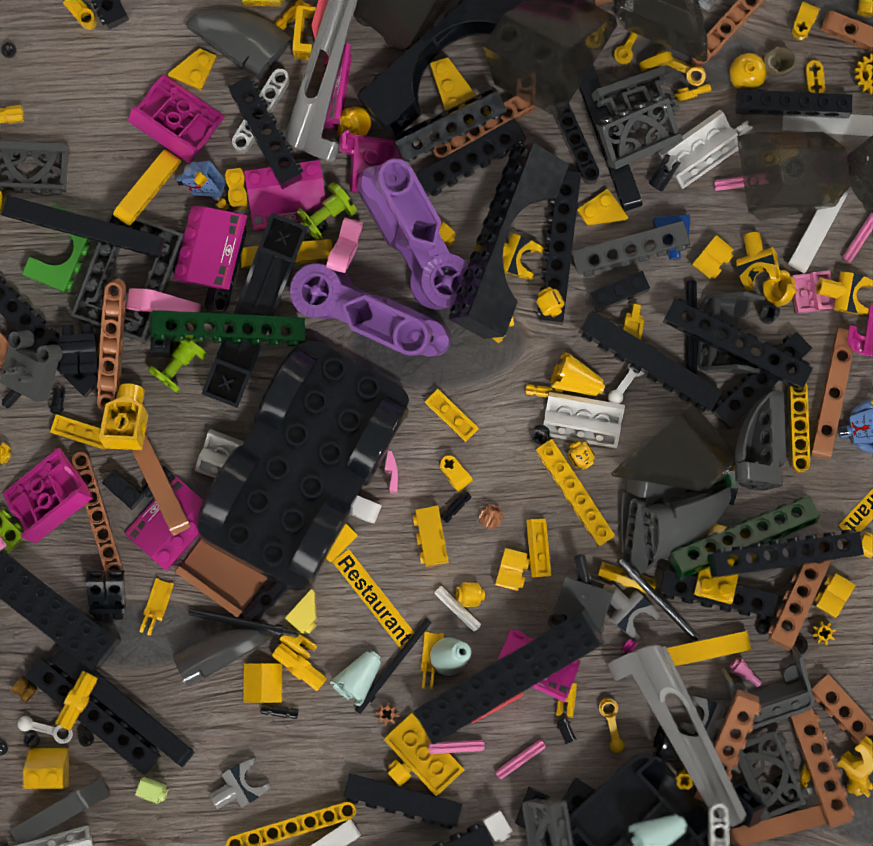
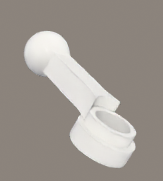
(616, 396)
(25, 723)

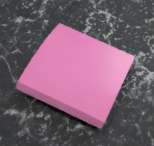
(805, 298)
(391, 468)

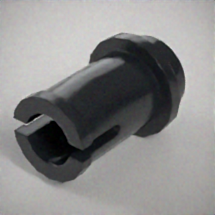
(57, 401)
(566, 730)

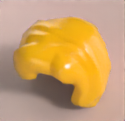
(356, 120)
(780, 292)

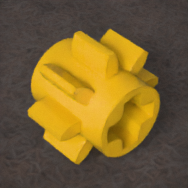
(5, 455)
(821, 638)

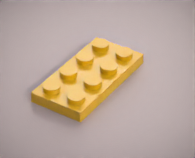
(718, 588)
(411, 745)

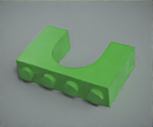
(58, 276)

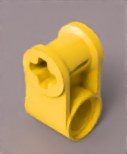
(805, 18)
(458, 476)

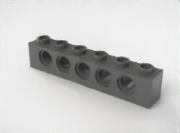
(583, 256)

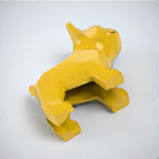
(858, 768)

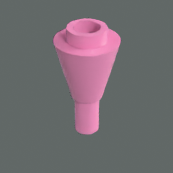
(741, 669)

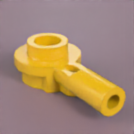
(624, 54)
(684, 93)

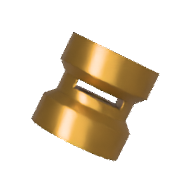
(24, 689)

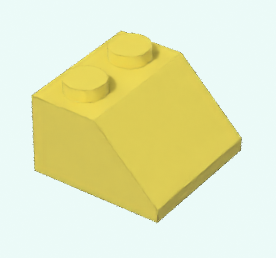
(304, 614)

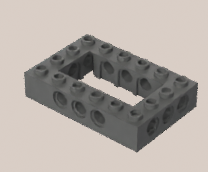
(100, 270)

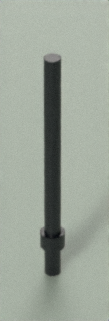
(634, 575)
(278, 630)
(393, 665)

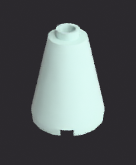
(450, 656)
(357, 677)
(658, 831)

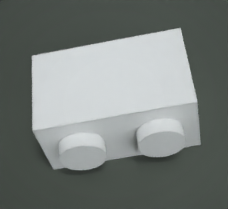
(497, 826)

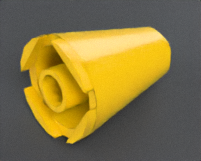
(576, 377)

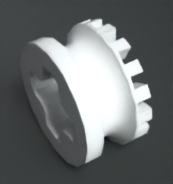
(744, 128)

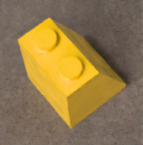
(46, 768)

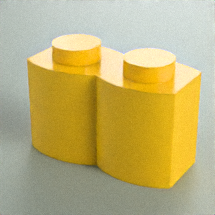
(237, 194)
(713, 257)
(511, 569)
(834, 596)

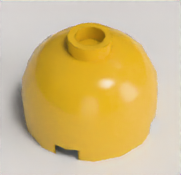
(747, 72)

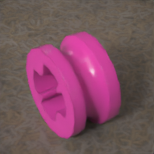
(629, 646)

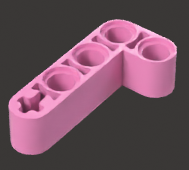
(345, 246)
(153, 300)

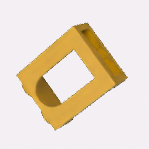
(300, 50)

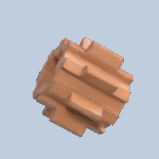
(491, 516)
(386, 719)

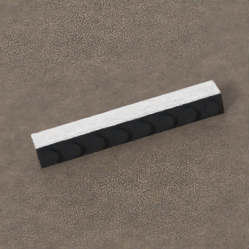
(649, 361)

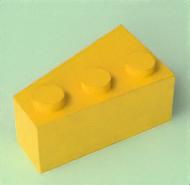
(450, 84)
(430, 536)

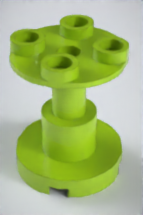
(331, 207)
(182, 356)

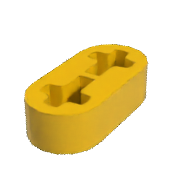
(657, 61)
(819, 77)

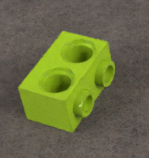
(8, 526)

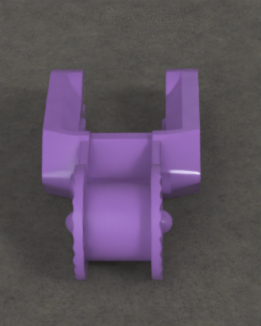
(413, 228)
(331, 295)

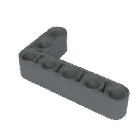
(60, 812)

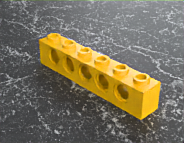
(575, 493)

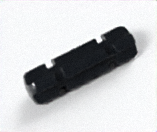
(455, 507)
(279, 711)

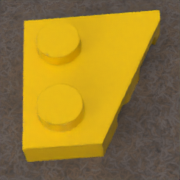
(194, 69)
(602, 210)

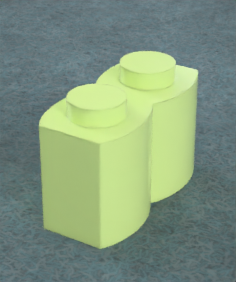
(151, 790)

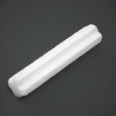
(460, 611)

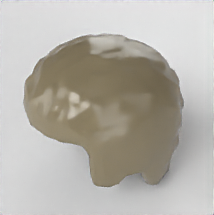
(779, 61)

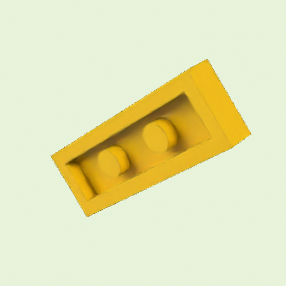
(451, 415)
(77, 431)
(538, 548)
(611, 572)

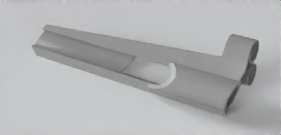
(309, 114)
(656, 678)

